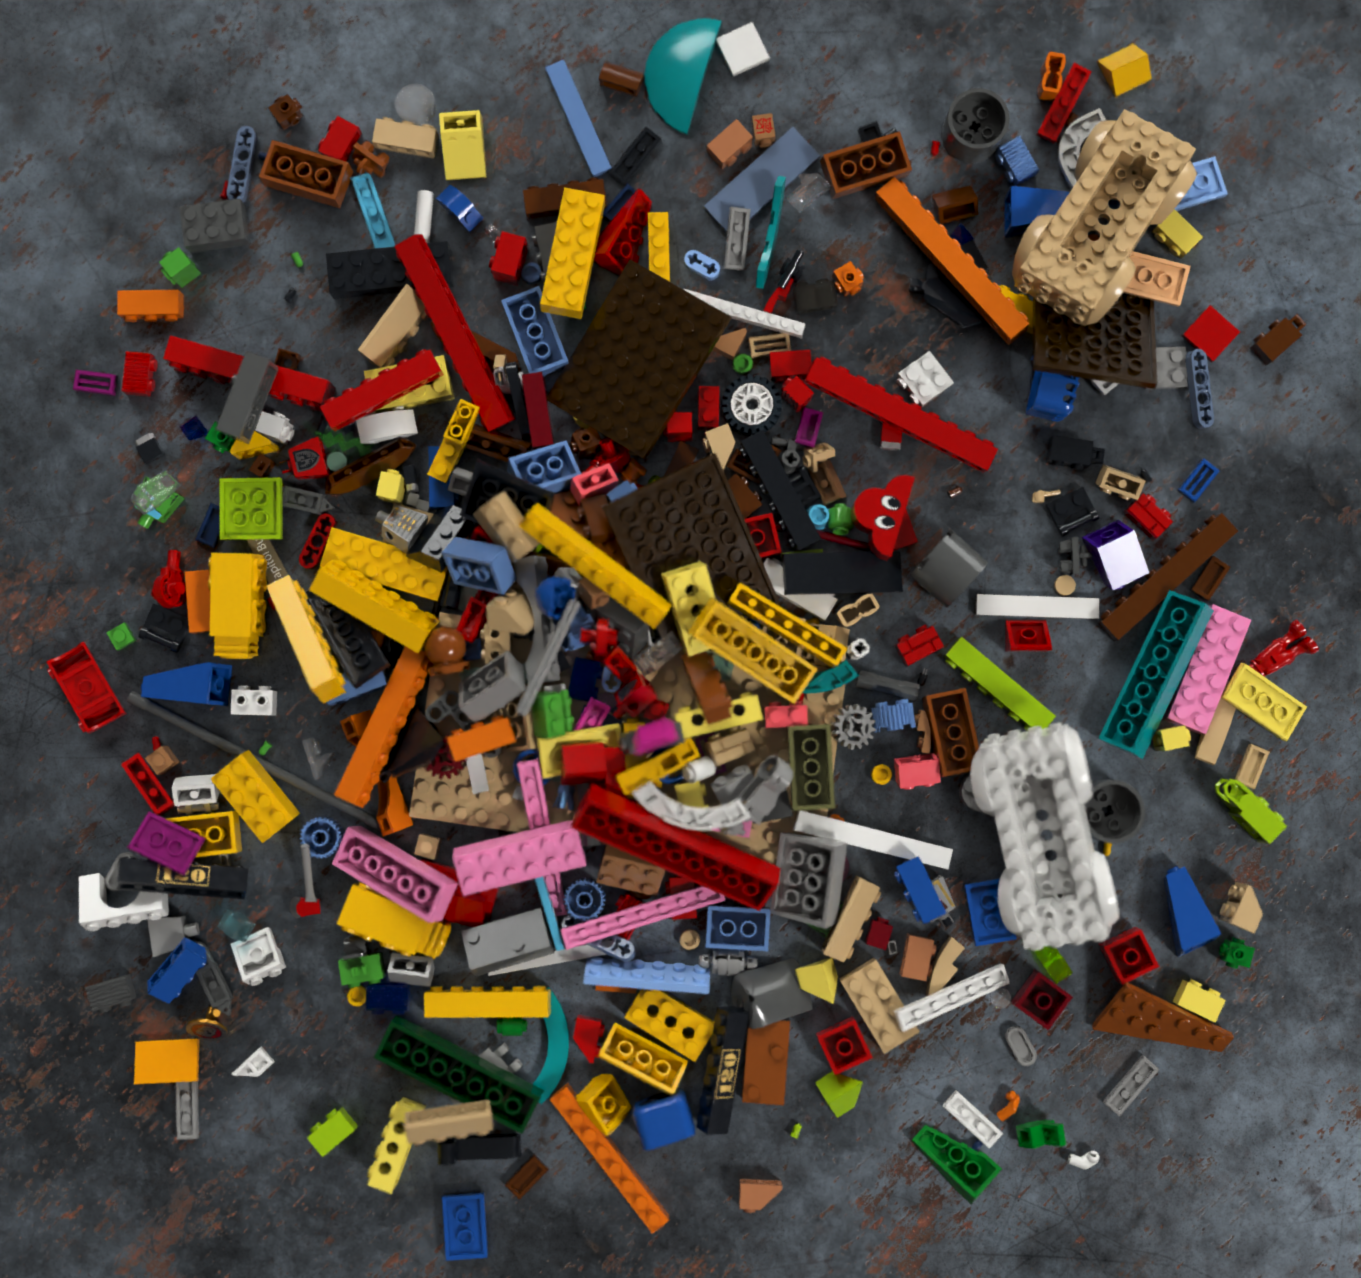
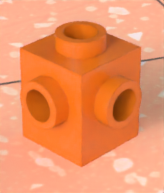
(846, 273)

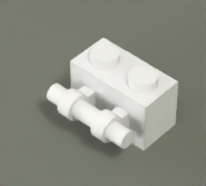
(195, 794)

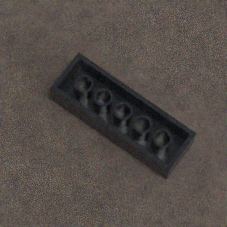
(377, 271)

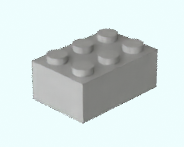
(491, 687)

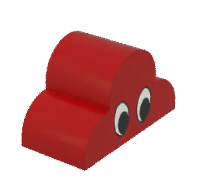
(881, 514)

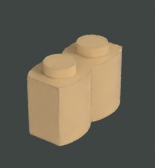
(854, 612)

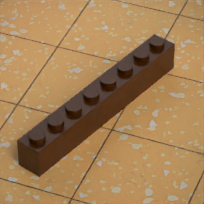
(1167, 577)

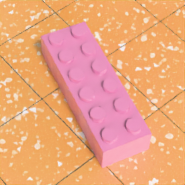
(1207, 671)
(518, 857)
(395, 873)

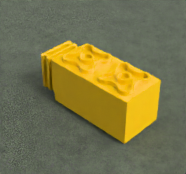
(237, 603)
(380, 918)

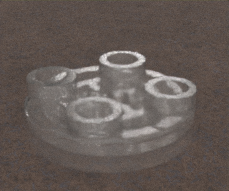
(415, 104)

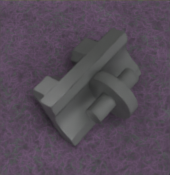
(1072, 566)

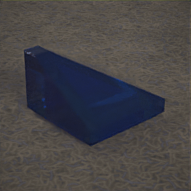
(961, 234)
(194, 429)

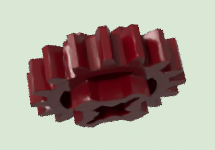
(439, 765)

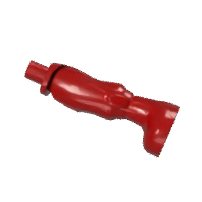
(1276, 655)

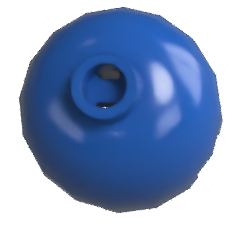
(554, 596)

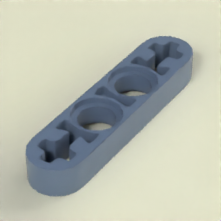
(245, 165)
(1196, 389)
(623, 944)

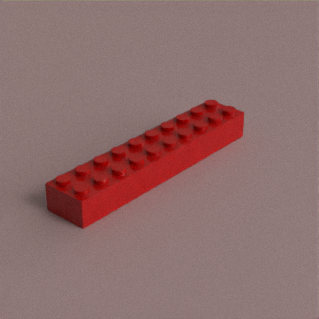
(676, 848)

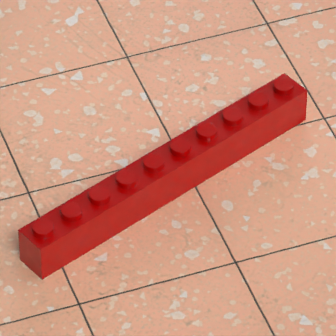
(454, 332)
(900, 414)

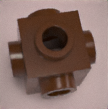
(286, 111)
(585, 443)

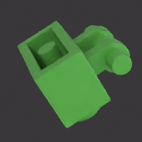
(552, 714)

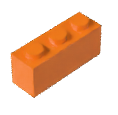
(150, 305)
(198, 601)
(481, 738)

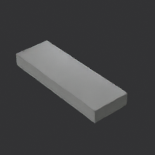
(736, 238)
(1131, 1085)
(187, 1110)

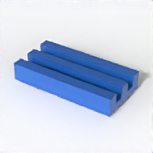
(1193, 498)

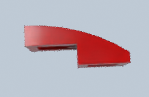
(779, 294)

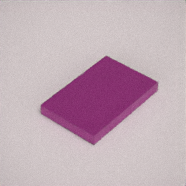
(166, 843)

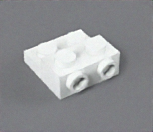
(924, 379)
(258, 957)

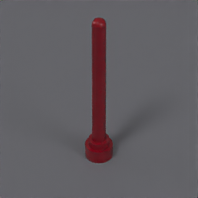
(837, 539)

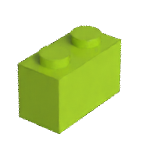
(332, 1131)

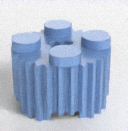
(572, 638)
(893, 716)
(333, 835)
(586, 910)

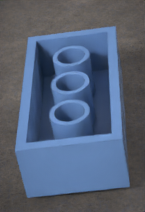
(535, 332)

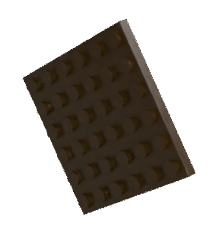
(1112, 350)

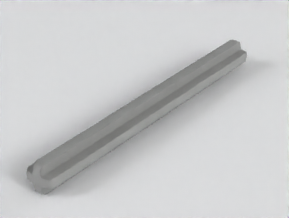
(548, 657)

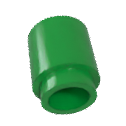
(511, 1026)

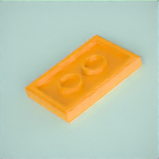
(166, 1061)

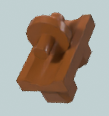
(367, 161)

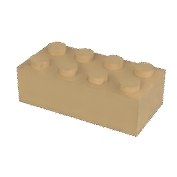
(876, 1004)

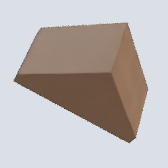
(730, 343)

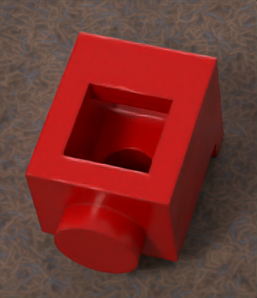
(656, 710)

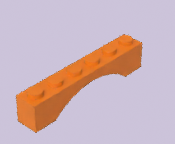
(392, 809)

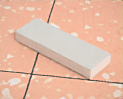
(972, 1119)

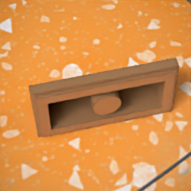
(827, 483)

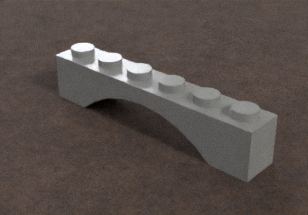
(530, 574)

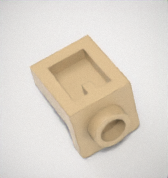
(820, 453)

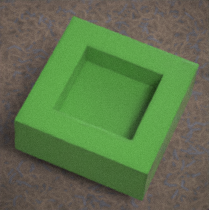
(121, 636)

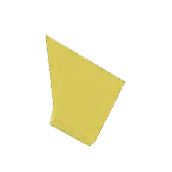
(819, 979)

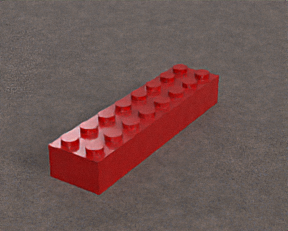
(223, 365)

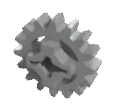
(861, 730)

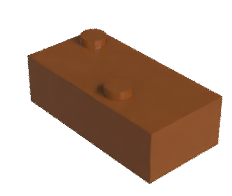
(865, 165)
(306, 174)
(951, 730)
(766, 1063)

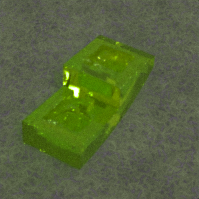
(1053, 963)

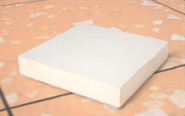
(742, 49)

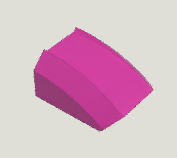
(654, 735)

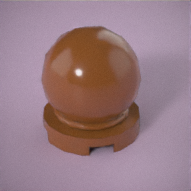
(445, 650)

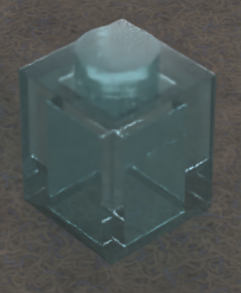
(236, 925)

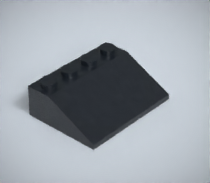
(490, 481)

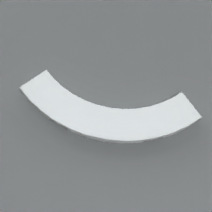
(688, 816)

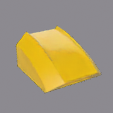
(604, 1103)

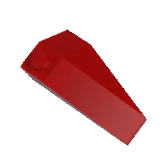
(623, 234)

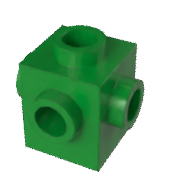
(221, 442)
(1236, 953)

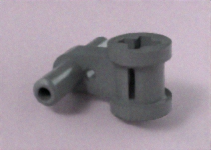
(789, 454)

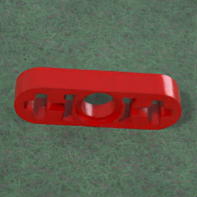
(305, 552)

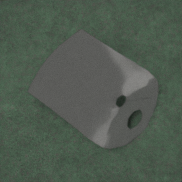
(774, 993)

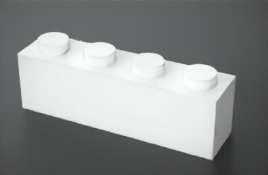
(816, 605)

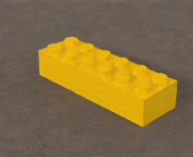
(572, 253)
(385, 564)
(374, 604)
(307, 639)
(752, 650)

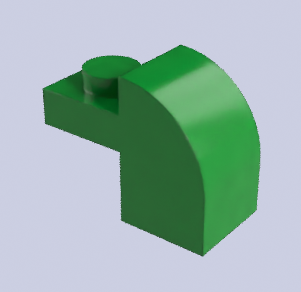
(1040, 1133)

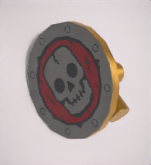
(207, 1028)

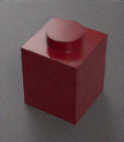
(879, 933)

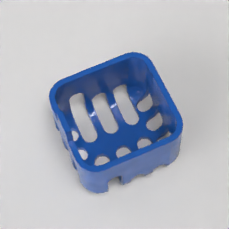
(1047, 396)

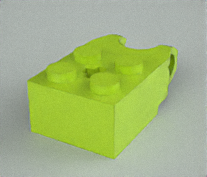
(1250, 811)

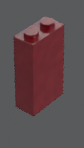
(538, 410)

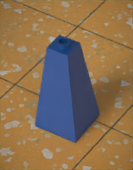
(1027, 203)
(197, 684)
(1188, 913)

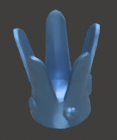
(565, 792)

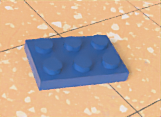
(985, 913)
(465, 1226)

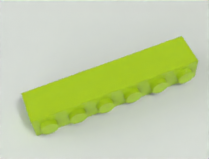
(998, 685)

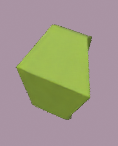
(839, 1092)

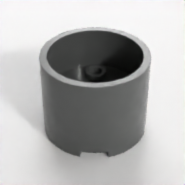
(981, 111)
(949, 568)
(1124, 807)

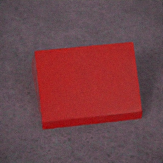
(1027, 636)
(583, 763)

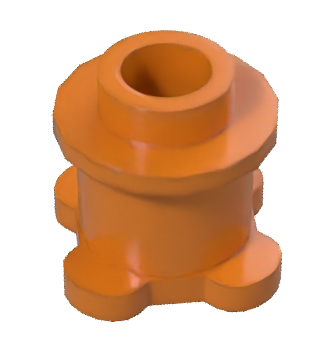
(633, 472)

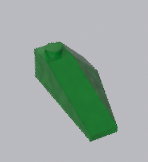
(960, 1165)

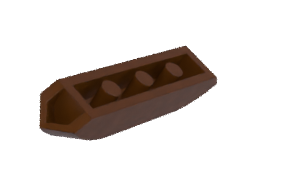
(490, 349)
(369, 467)

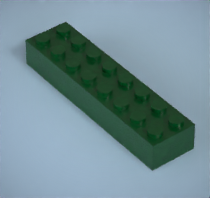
(458, 1073)

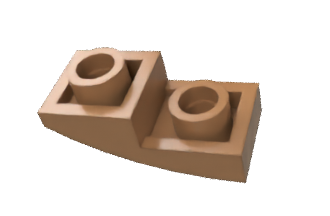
(922, 725)

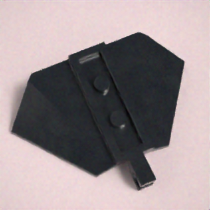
(944, 295)
(415, 747)

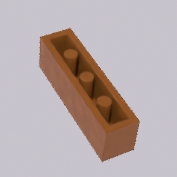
(707, 688)

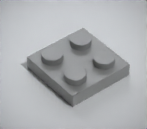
(1171, 368)

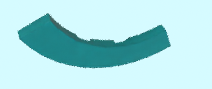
(766, 258)
(831, 678)
(557, 1049)

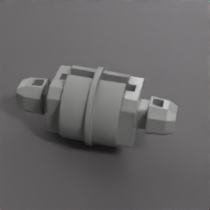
(727, 962)

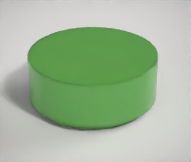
(742, 364)

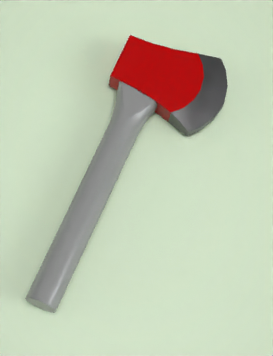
(310, 904)

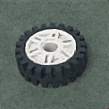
(751, 389)

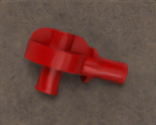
(614, 454)
(173, 577)
(600, 639)

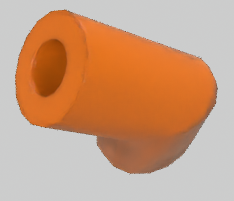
(1011, 1107)

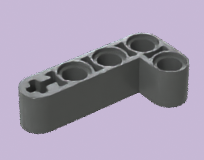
(447, 710)

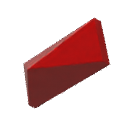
(619, 664)

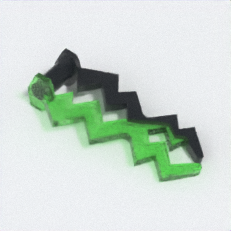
(329, 441)

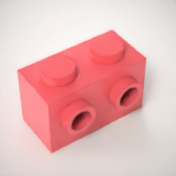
(594, 483)
(785, 716)
(917, 771)

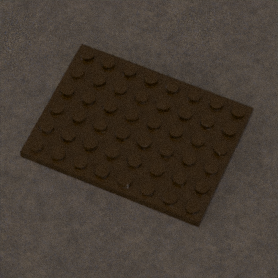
(638, 358)
(688, 521)

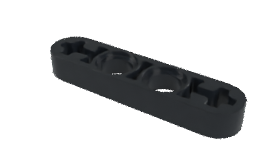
(518, 399)

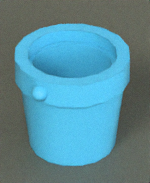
(819, 515)

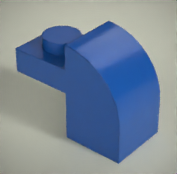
(460, 207)

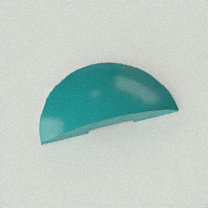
(678, 69)

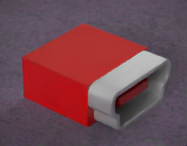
(890, 438)

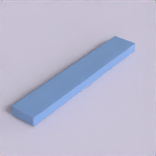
(578, 118)

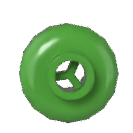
(840, 519)

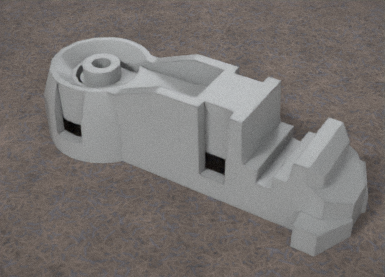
(763, 792)

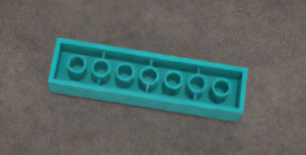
(1156, 674)

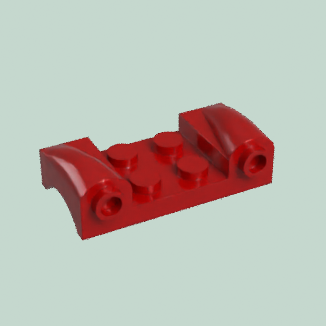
(86, 688)

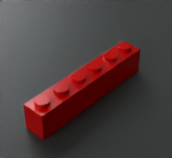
(381, 390)

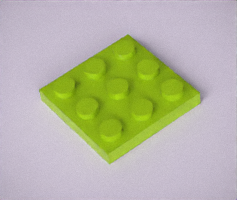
(251, 509)

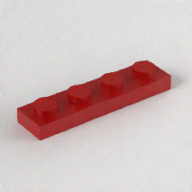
(1064, 103)

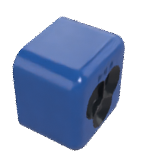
(663, 1119)

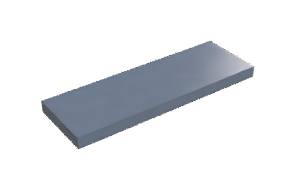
(755, 185)

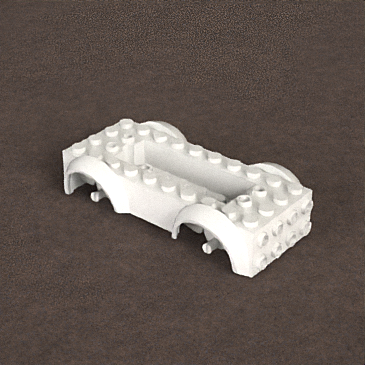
(1039, 897)

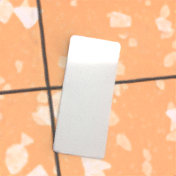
(477, 774)

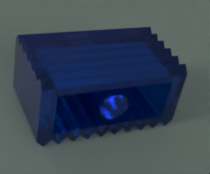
(584, 679)
(388, 997)

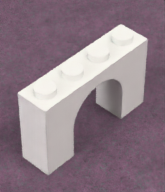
(96, 913)

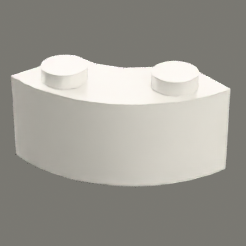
(386, 426)

